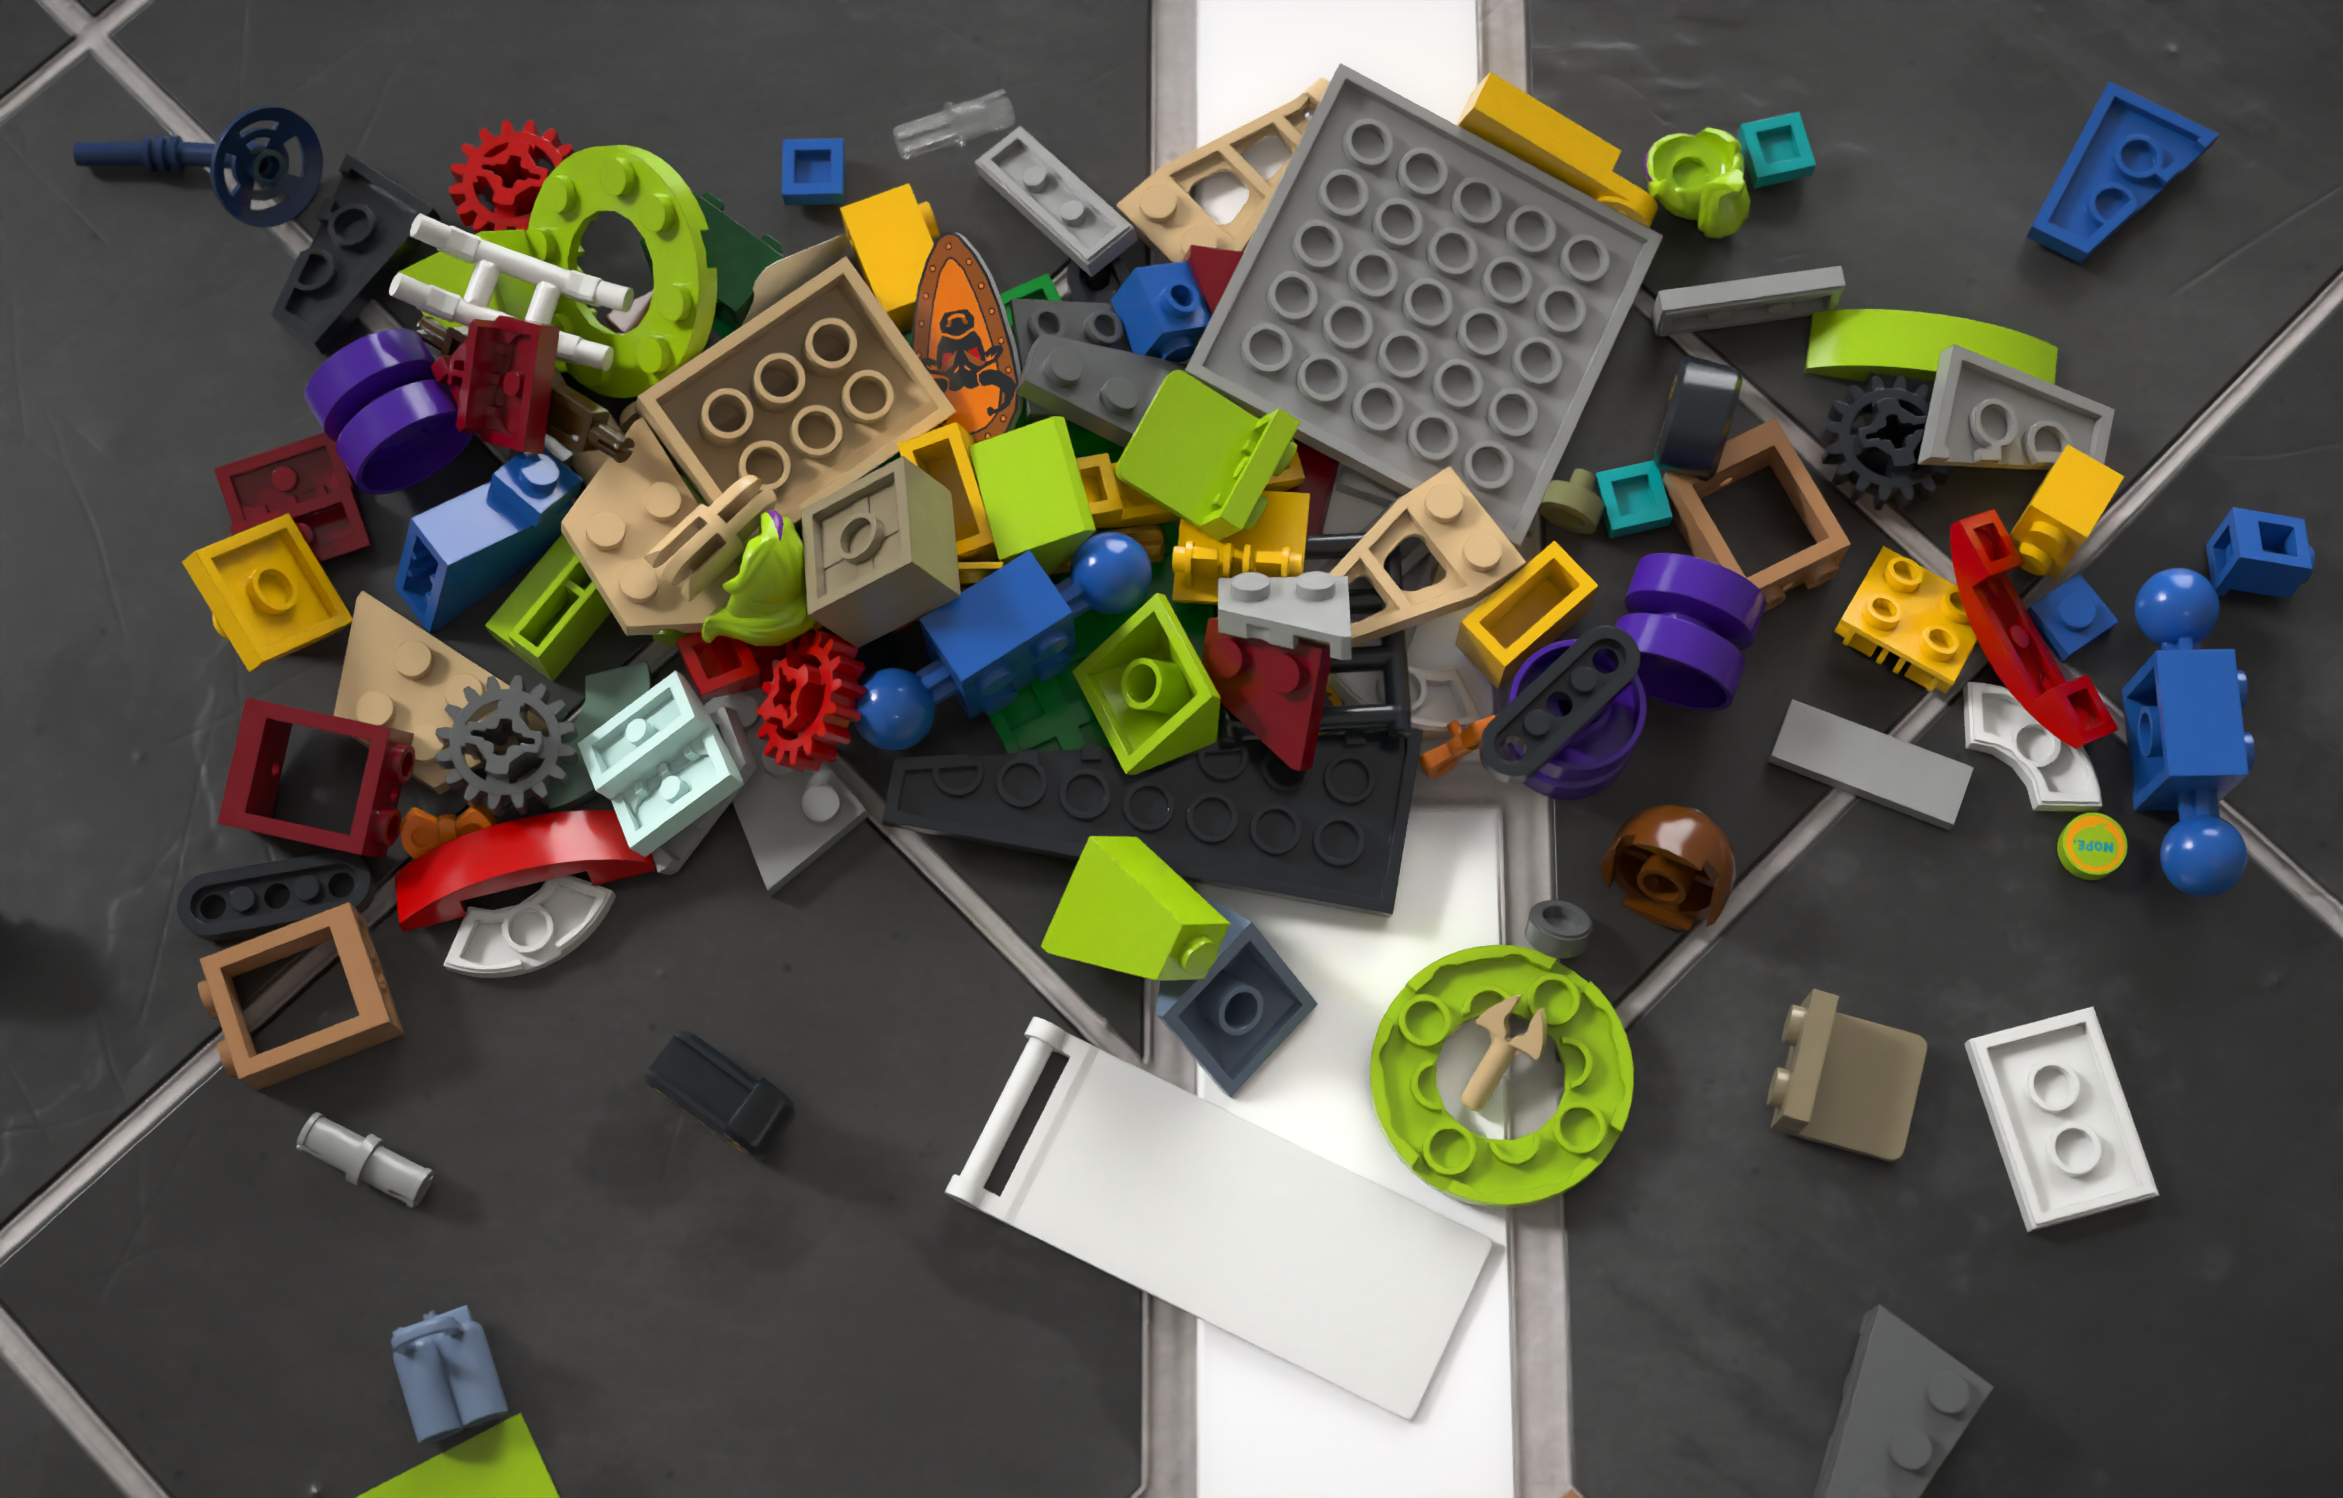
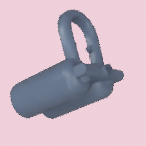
(447, 1375)

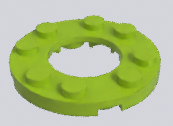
(671, 223)
(1500, 1170)

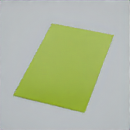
(489, 1465)

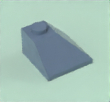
(1238, 1009)

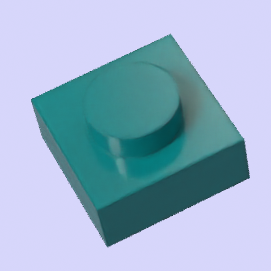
(1776, 149)
(1633, 499)

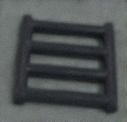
(1388, 657)

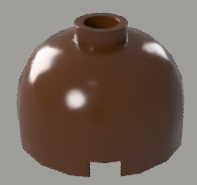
(1672, 866)

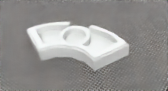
(1434, 696)
(2050, 769)
(530, 933)

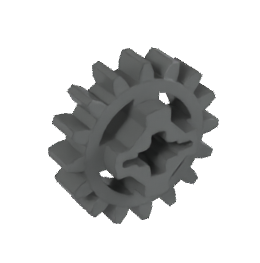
(503, 771)

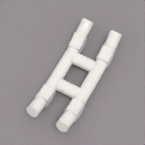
(490, 261)

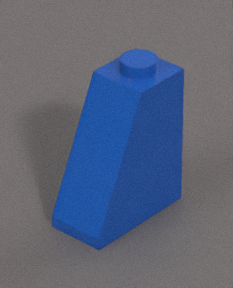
(466, 552)

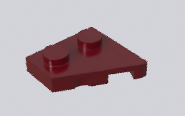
(1271, 689)

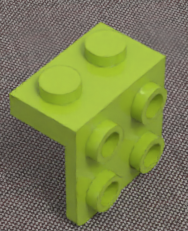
(1206, 456)

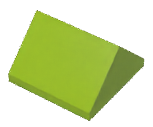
(1033, 493)
(1150, 690)

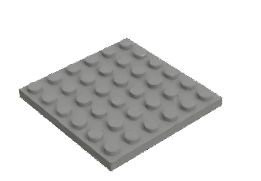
(1424, 302)

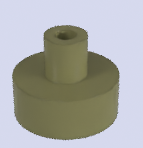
(1573, 503)

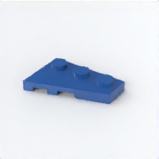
(2115, 170)

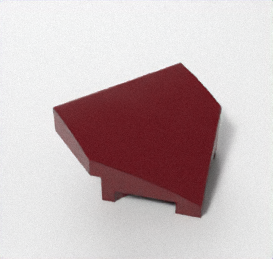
(503, 381)

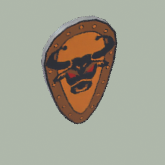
(967, 339)

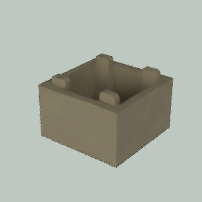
(880, 552)

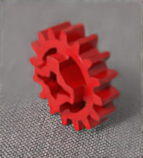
(507, 174)
(811, 701)

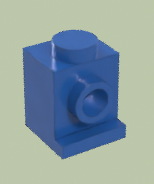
(2259, 554)

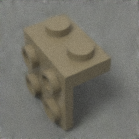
(1846, 1080)

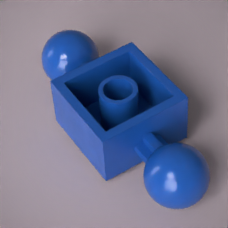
(1001, 638)
(2188, 732)

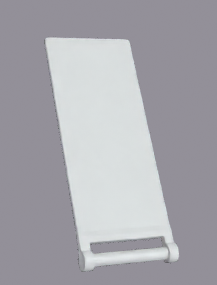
(1229, 1222)

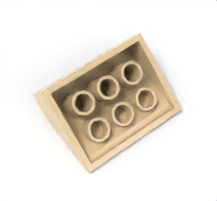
(797, 397)

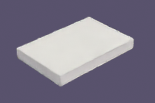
(2060, 1119)

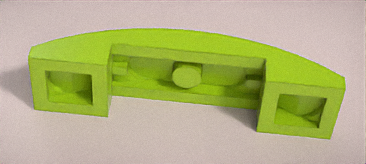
(1910, 344)

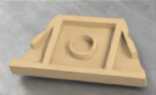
(621, 521)
(404, 682)

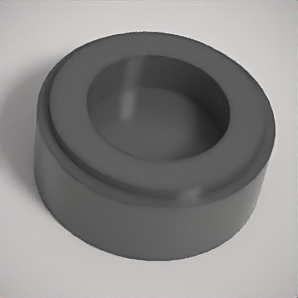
(1558, 929)

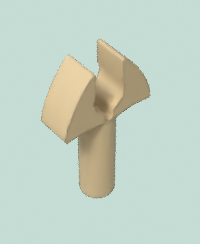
(1503, 1050)

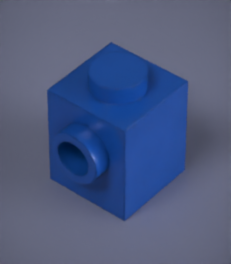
(1162, 311)

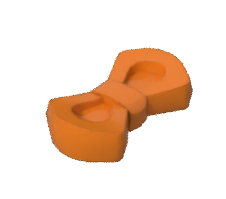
(1446, 756)
(423, 832)

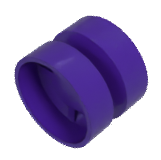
(386, 411)
(1691, 628)
(1599, 750)

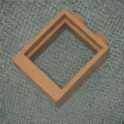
(1744, 456)
(377, 1013)

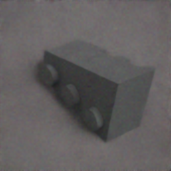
(1897, 1413)

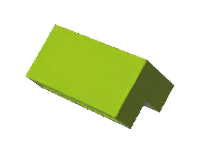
(550, 612)

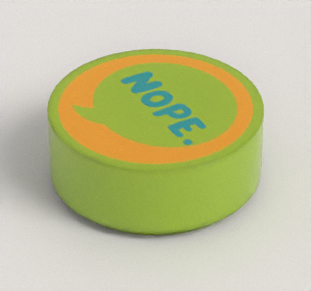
(2092, 846)

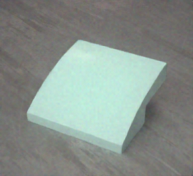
(660, 763)

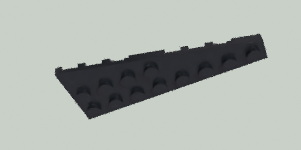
(1210, 815)

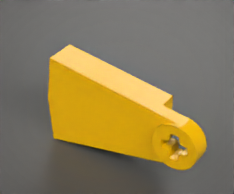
(1554, 145)

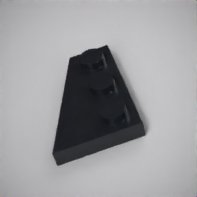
(352, 256)

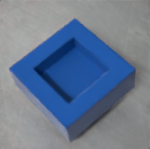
(813, 171)
(536, 485)
(2071, 617)

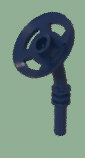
(247, 160)

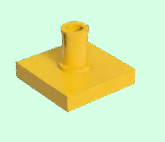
(267, 592)

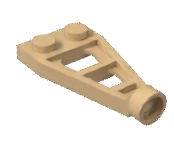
(1173, 221)
(1456, 533)

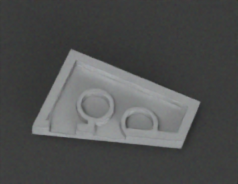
(2006, 417)
(784, 811)

